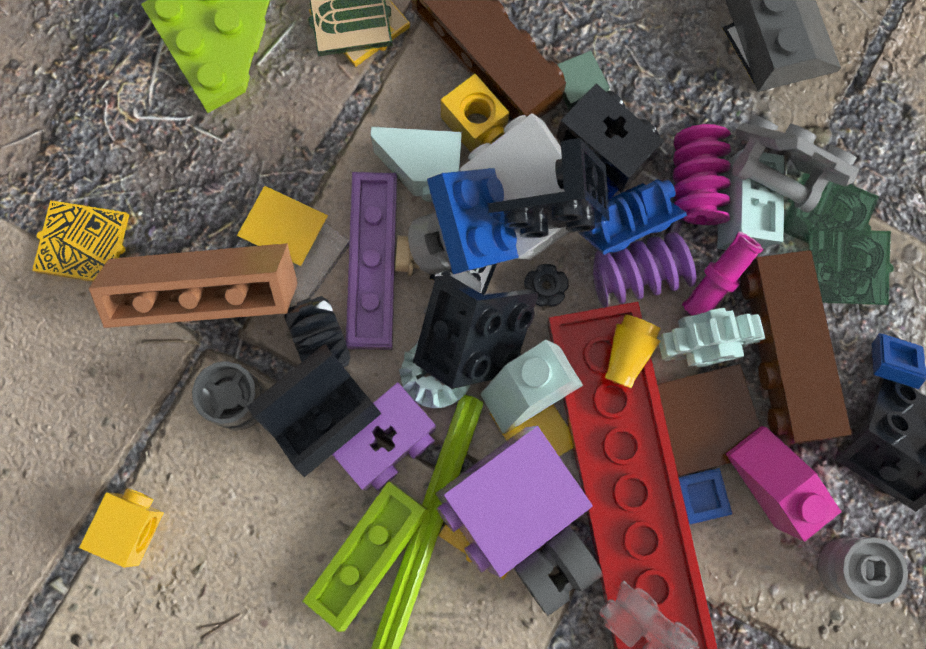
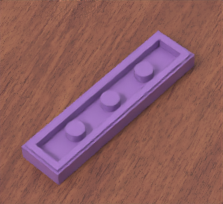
(371, 261)

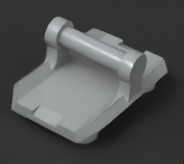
(797, 144)

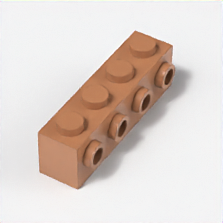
(195, 286)

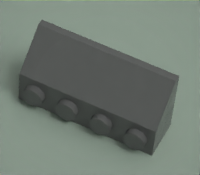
(783, 41)

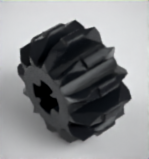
(313, 325)

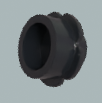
(547, 273)

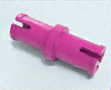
(723, 275)

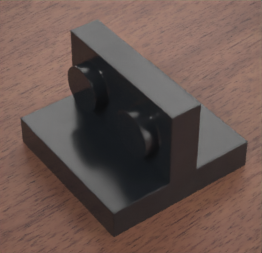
(314, 410)

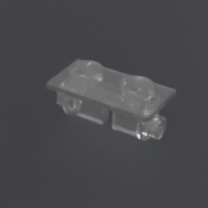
(637, 615)

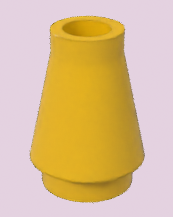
(631, 349)

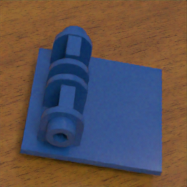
(634, 215)

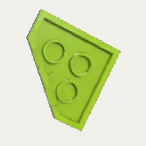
(211, 42)

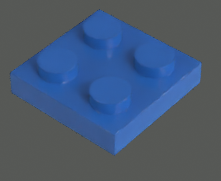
(468, 231)

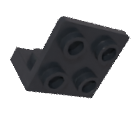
(576, 208)
(472, 334)
(892, 444)

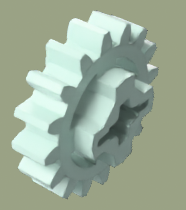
(711, 337)

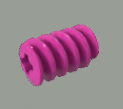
(698, 171)

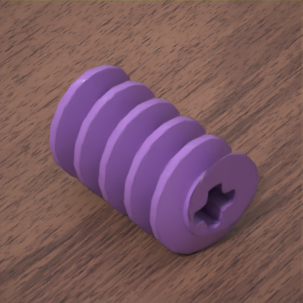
(643, 266)

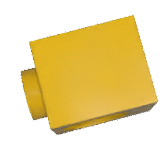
(472, 98)
(122, 528)

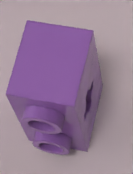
(411, 438)

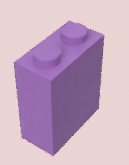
(512, 501)

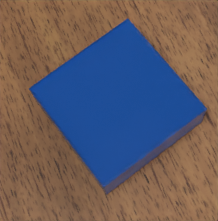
(898, 361)
(705, 496)

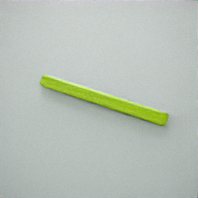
(423, 541)

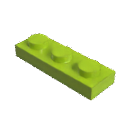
(365, 556)

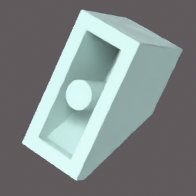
(417, 155)
(530, 385)

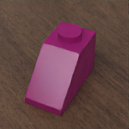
(783, 485)

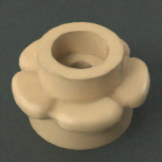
(403, 258)

